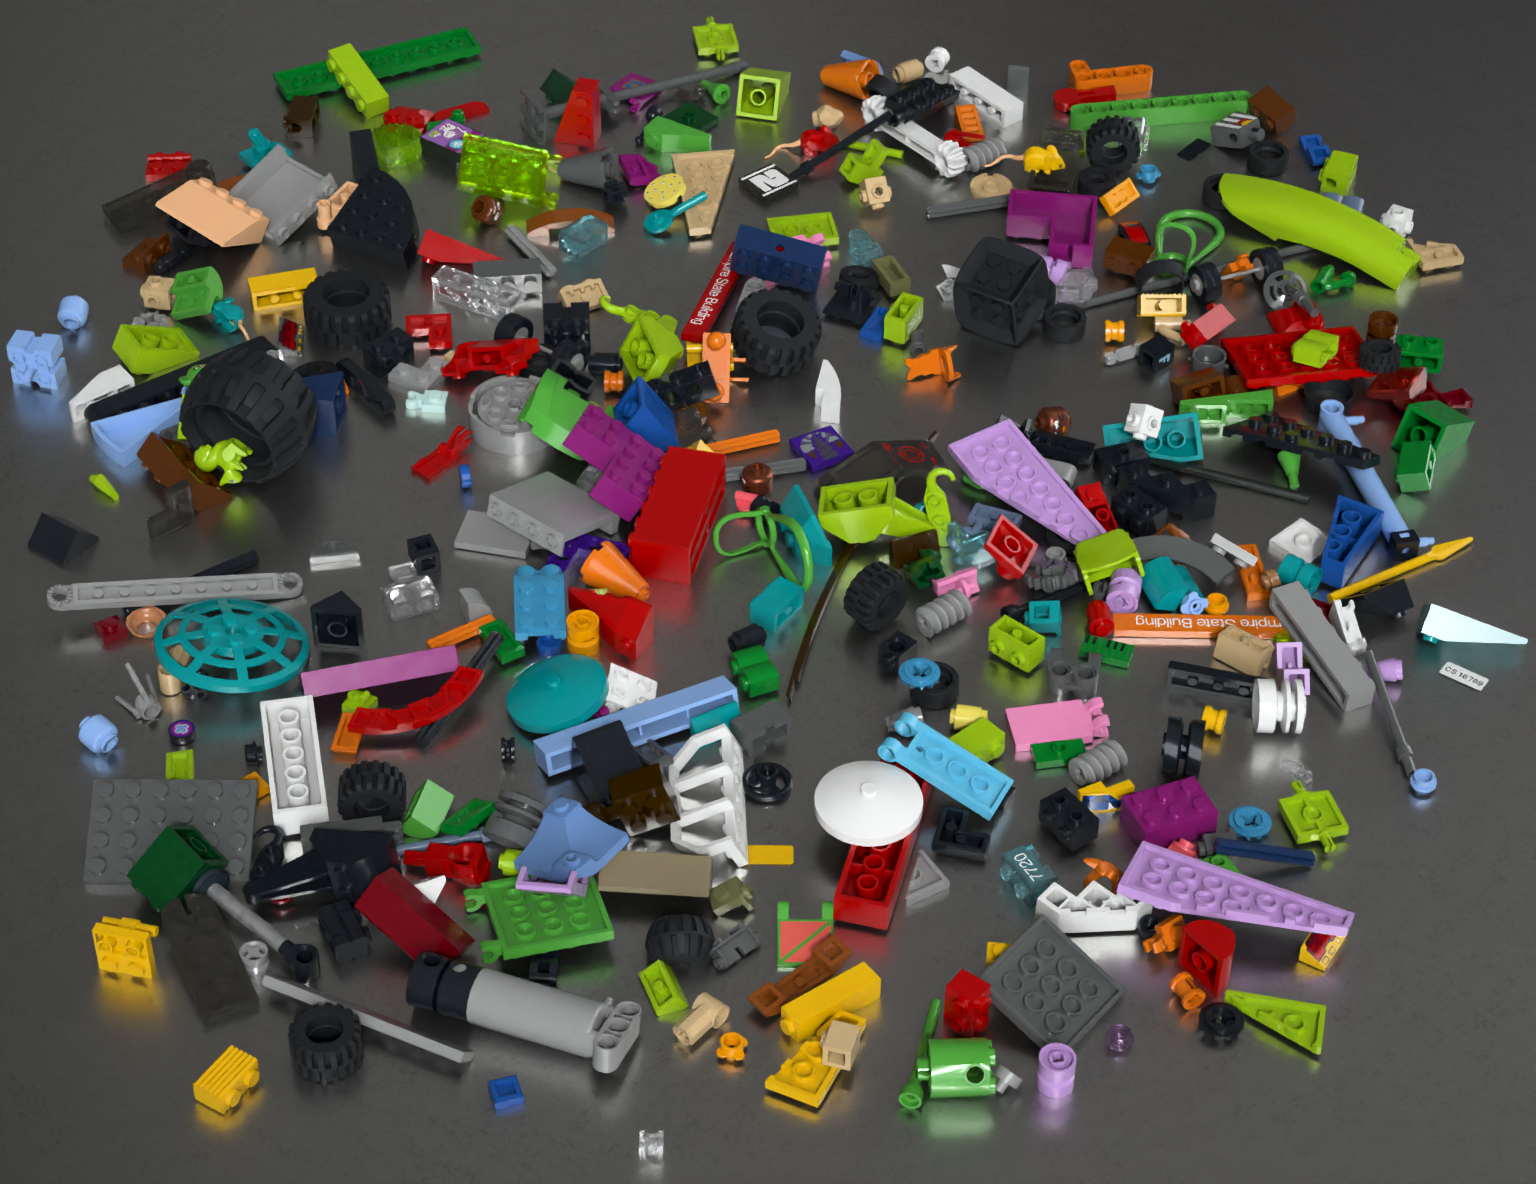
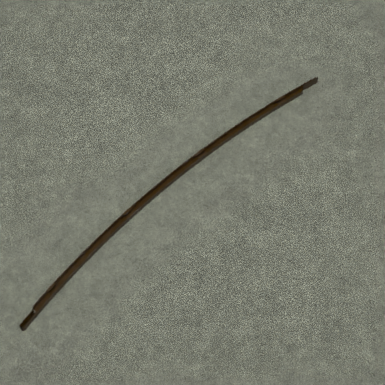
(822, 603)

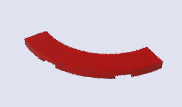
(421, 712)

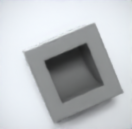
(473, 604)

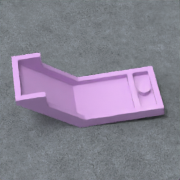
(573, 887)

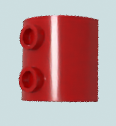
(1207, 954)

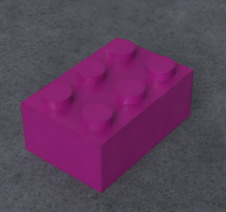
(1168, 813)

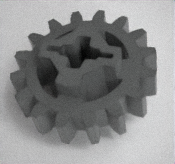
(1052, 575)

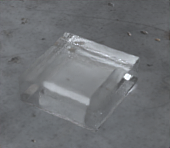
(402, 572)

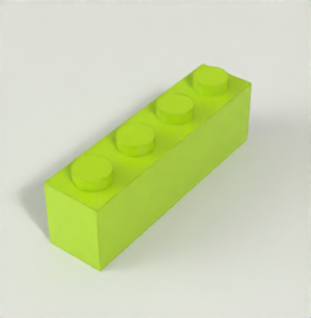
(358, 80)

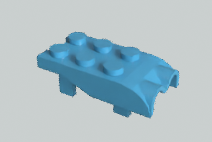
(539, 602)

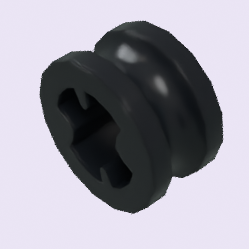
(508, 748)

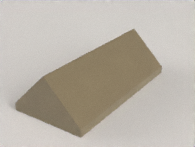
(657, 874)

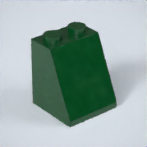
(174, 865)

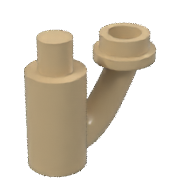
(1169, 327)

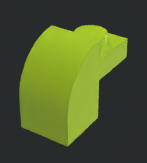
(857, 168)

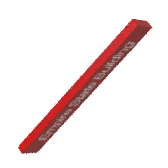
(711, 301)

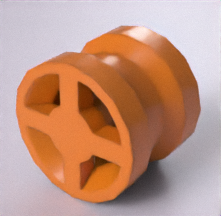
(613, 381)

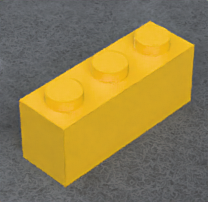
(279, 288)

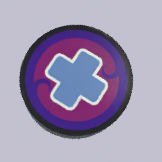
(181, 732)

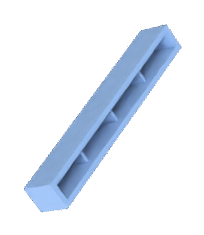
(642, 722)

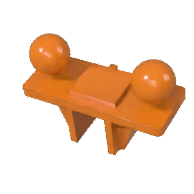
(717, 352)

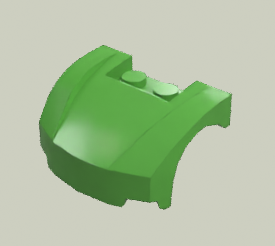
(555, 411)

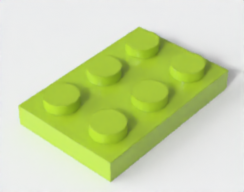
(805, 224)

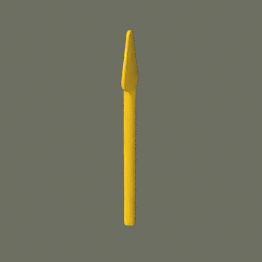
(1437, 552)

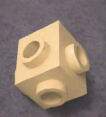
(874, 193)
(157, 293)

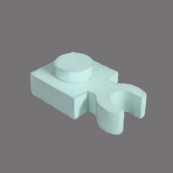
(431, 401)

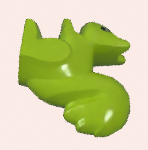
(226, 455)

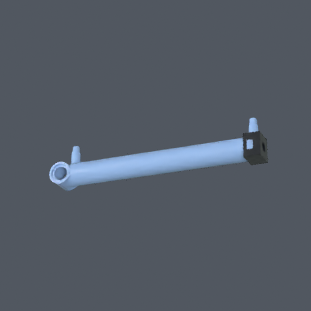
(1402, 541)

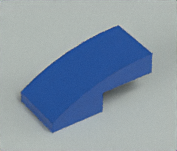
(1314, 149)

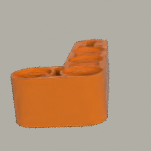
(1125, 78)

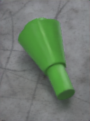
(718, 91)
(1290, 463)

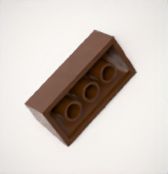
(174, 462)

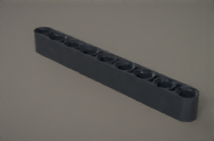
(158, 389)

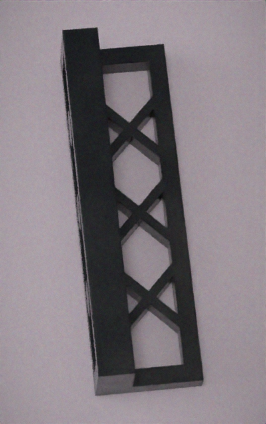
(1210, 681)

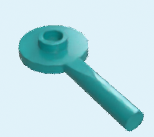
(662, 219)

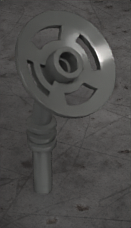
(1288, 291)

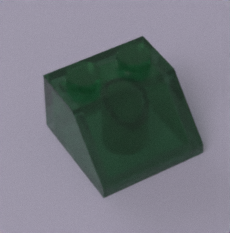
(557, 87)

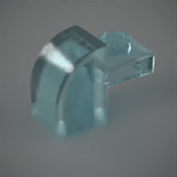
(966, 549)

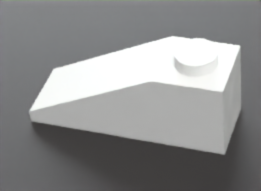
(102, 386)

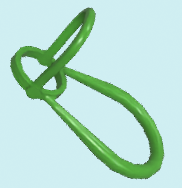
(1165, 222)
(770, 542)

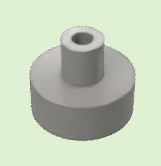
(1006, 1078)

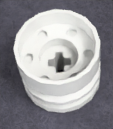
(1283, 706)

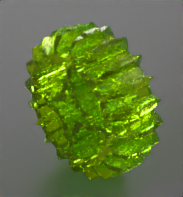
(397, 144)

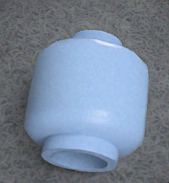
(73, 312)
(98, 734)

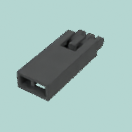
(367, 824)

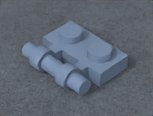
(985, 516)

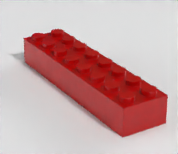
(875, 875)

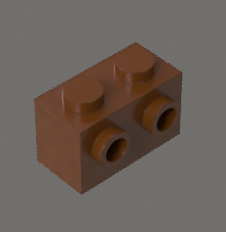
(1272, 110)
(1127, 256)
(1198, 384)

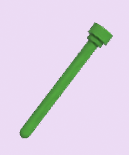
(912, 1093)

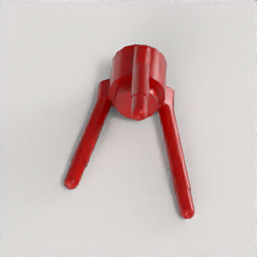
(958, 136)

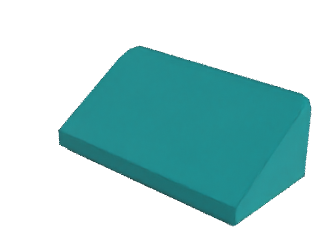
(714, 718)

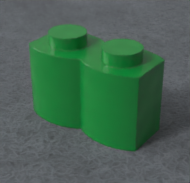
(754, 671)

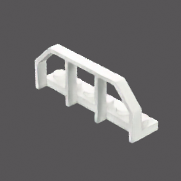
(731, 804)

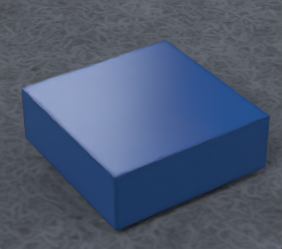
(505, 1092)

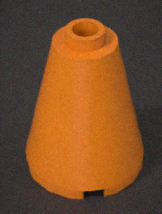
(850, 77)
(612, 571)

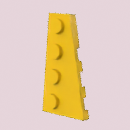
(805, 1075)

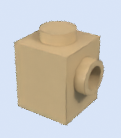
(840, 1045)

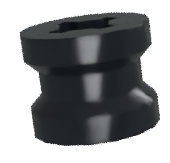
(763, 500)
(192, 692)

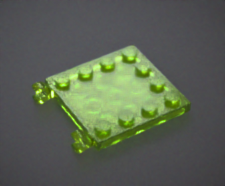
(506, 171)

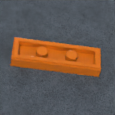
(1250, 578)

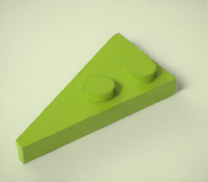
(1291, 1018)

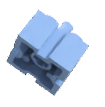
(36, 359)

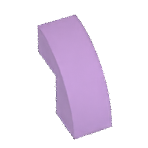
(1289, 664)

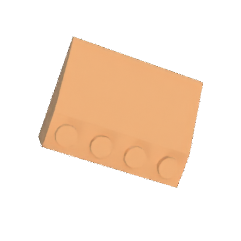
(215, 213)

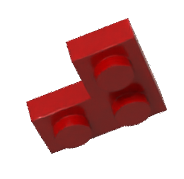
(435, 325)

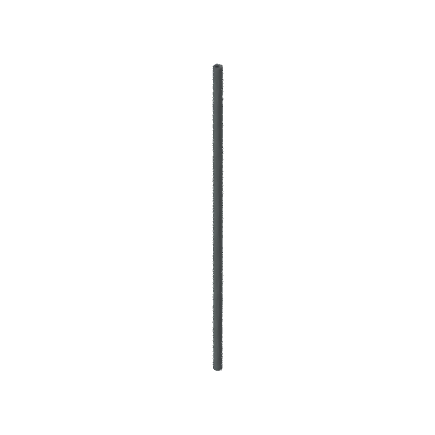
(1171, 281)

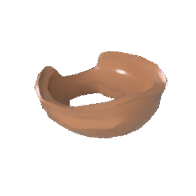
(143, 615)

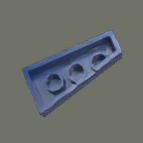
(1349, 539)

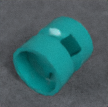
(1294, 569)

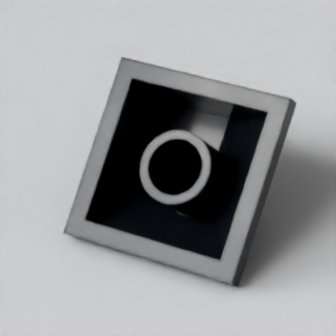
(1382, 599)

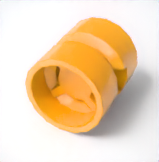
(583, 632)

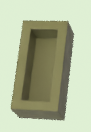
(891, 275)

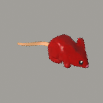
(812, 141)

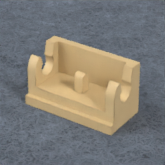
(1243, 651)

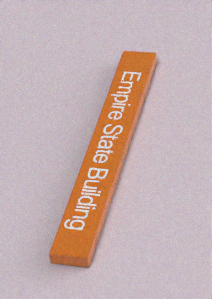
(1192, 625)

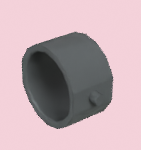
(1208, 353)

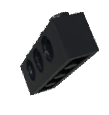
(685, 385)

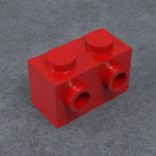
(967, 1004)

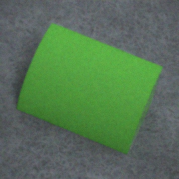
(426, 811)

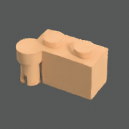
(329, 208)

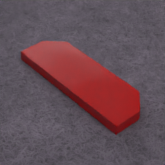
(470, 109)

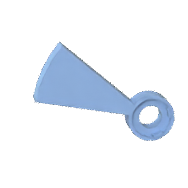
(125, 433)

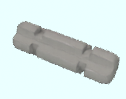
(1121, 354)

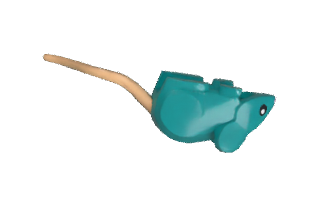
(229, 315)

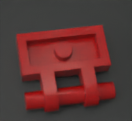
(163, 165)

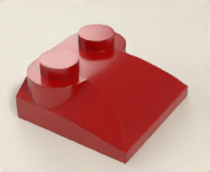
(411, 116)
(1294, 319)
(1009, 548)

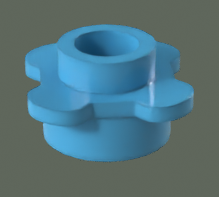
(1148, 173)

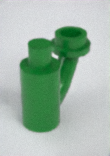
(1324, 277)

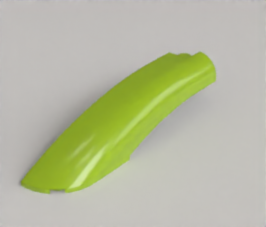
(1319, 223)

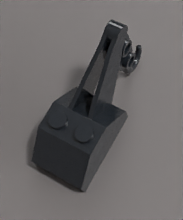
(337, 863)

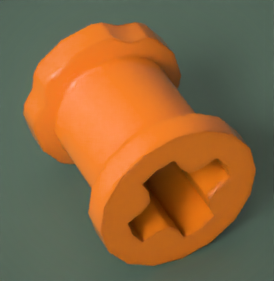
(1187, 990)

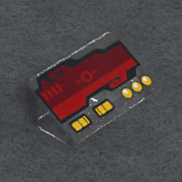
(290, 338)

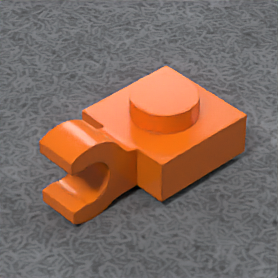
(1241, 264)
(1167, 936)

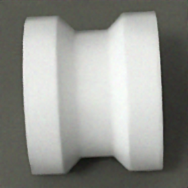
(937, 54)

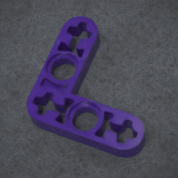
(580, 548)

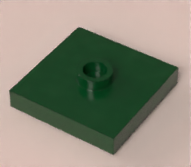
(693, 116)

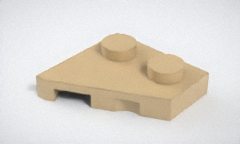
(1436, 254)

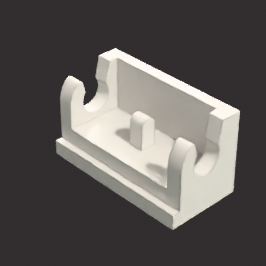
(1347, 627)

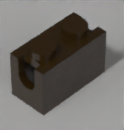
(302, 116)

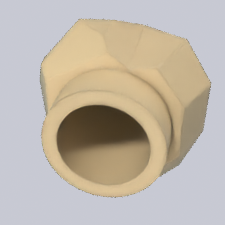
(827, 116)

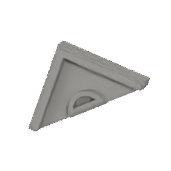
(925, 880)

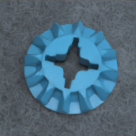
(920, 666)
(1249, 814)

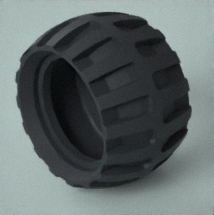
(255, 401)

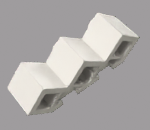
(1091, 910)

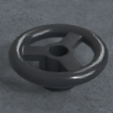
(766, 778)

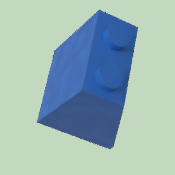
(647, 415)

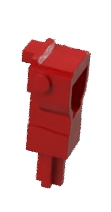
(462, 861)

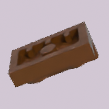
(147, 252)

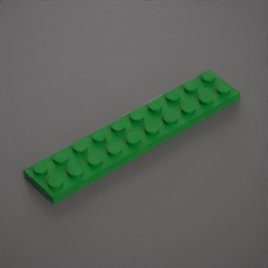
(383, 62)

